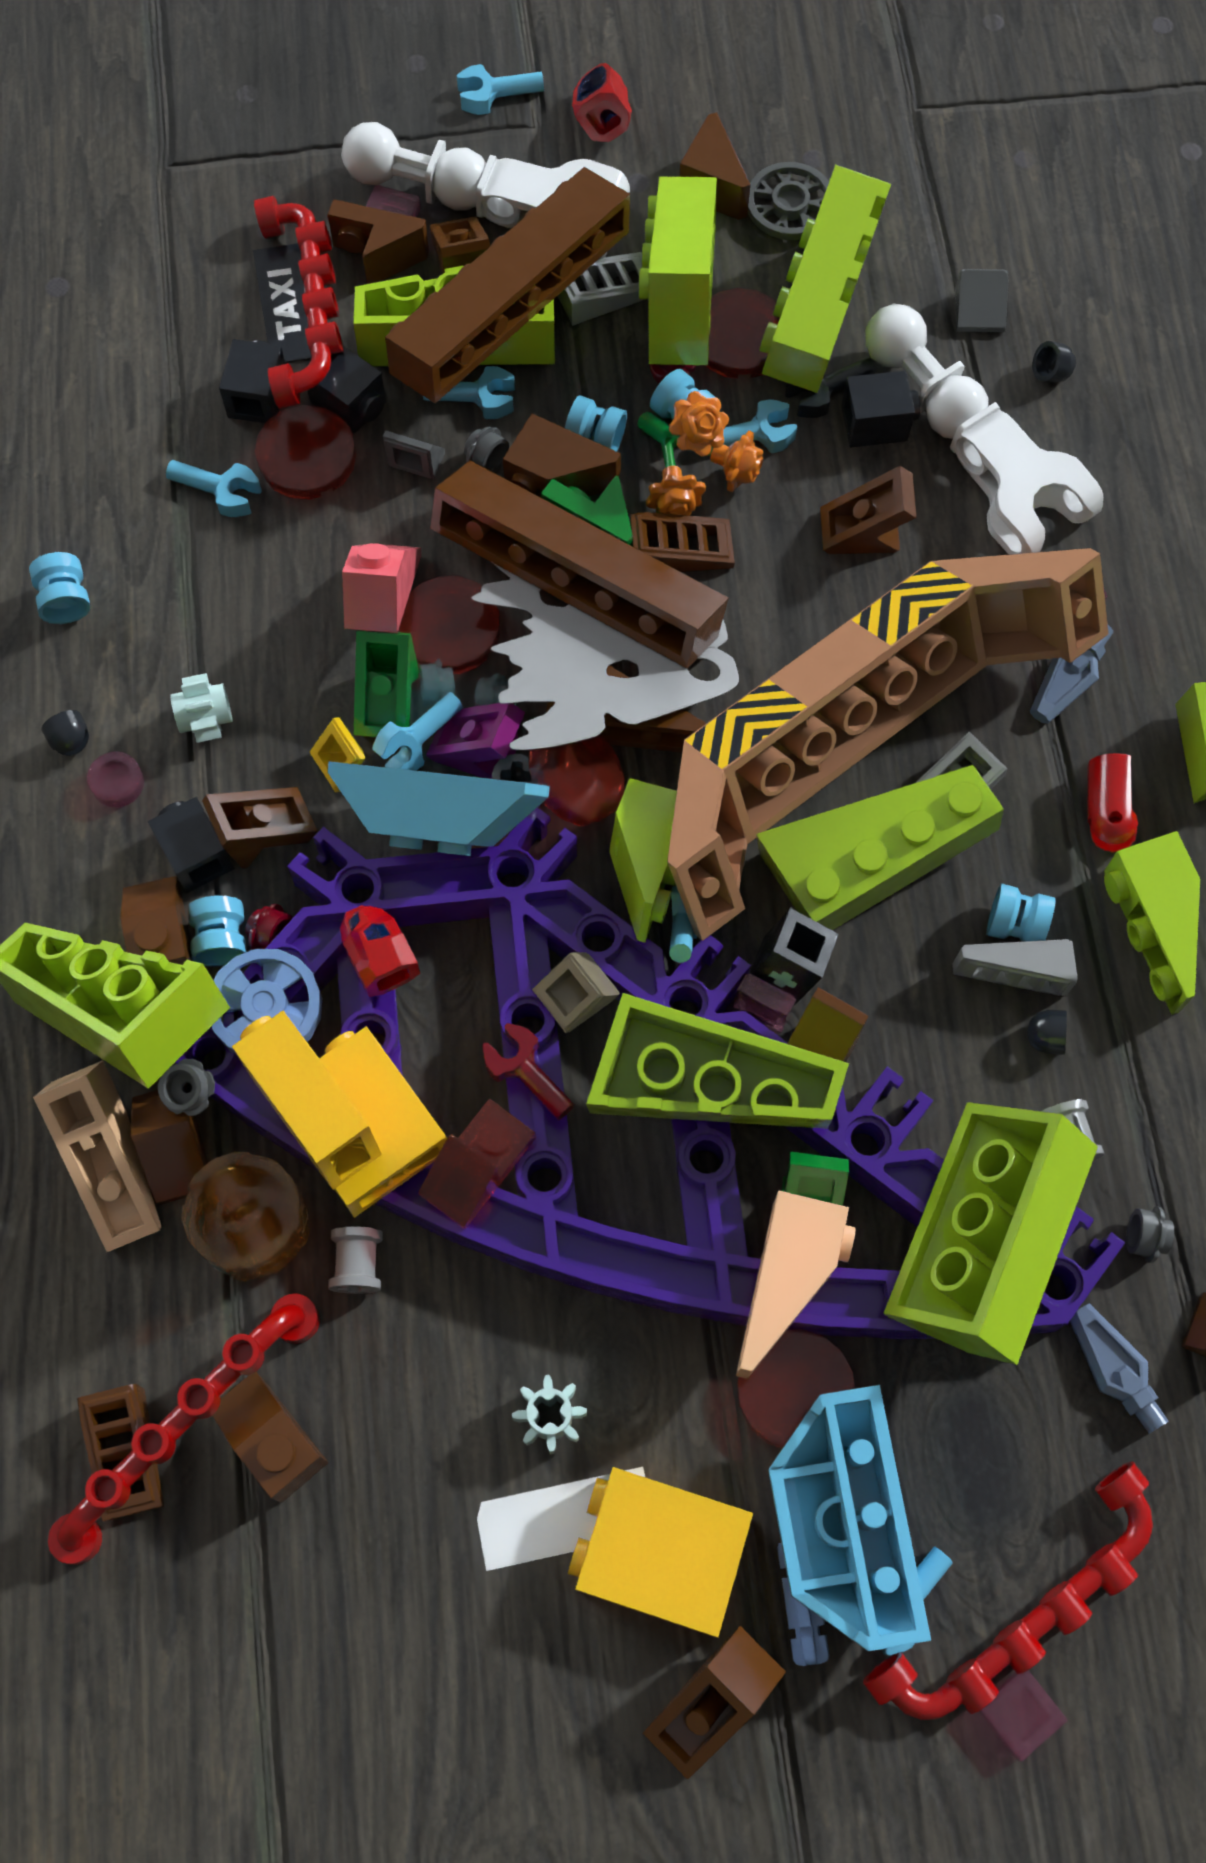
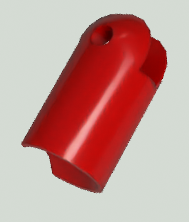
(1109, 802)

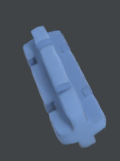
(809, 1645)

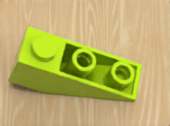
(641, 852)
(1161, 903)

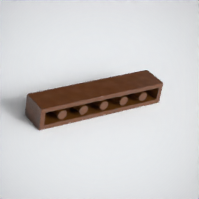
(507, 284)
(578, 563)

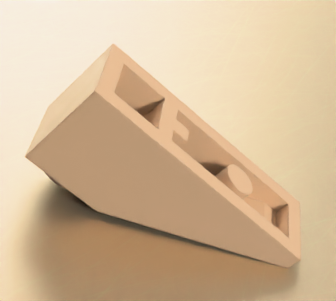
(100, 1154)
(797, 1259)

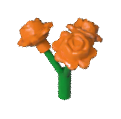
(697, 428)

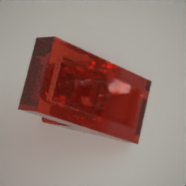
(476, 1163)

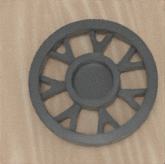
(788, 200)

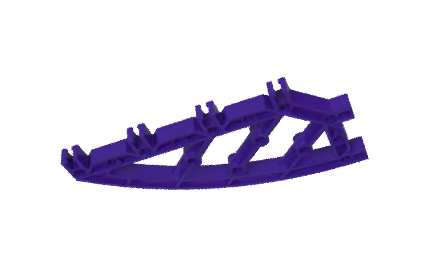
(543, 1229)

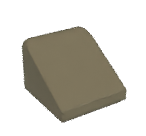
(575, 990)

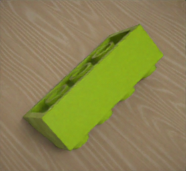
(992, 1229)

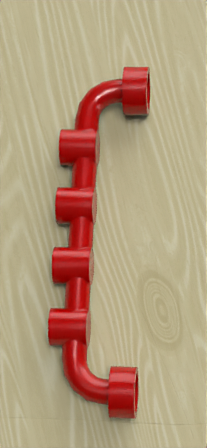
(318, 302)
(77, 1535)
(1019, 1642)

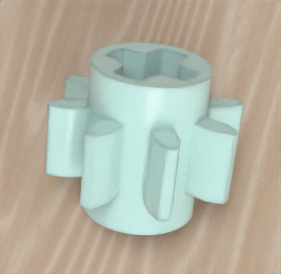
(201, 708)
(549, 1397)

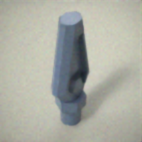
(1067, 681)
(1117, 1366)

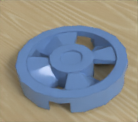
(267, 995)

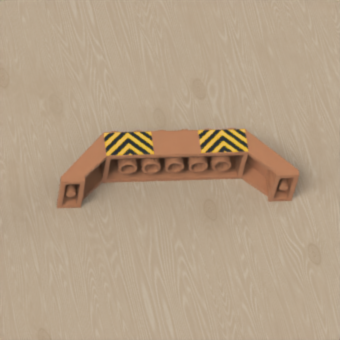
(858, 693)

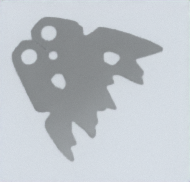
(568, 664)

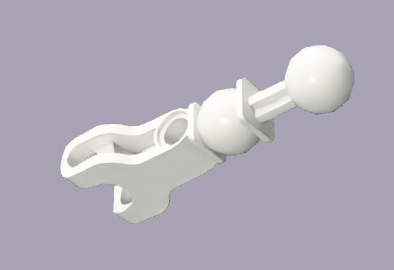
(460, 177)
(985, 439)

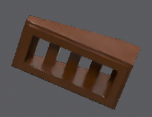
(662, 527)
(99, 1457)

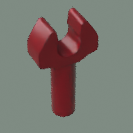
(525, 1068)

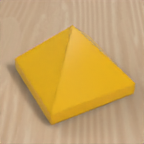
(336, 745)

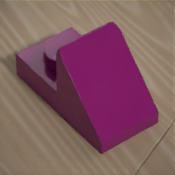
(477, 738)

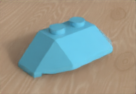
(435, 805)
(848, 1522)

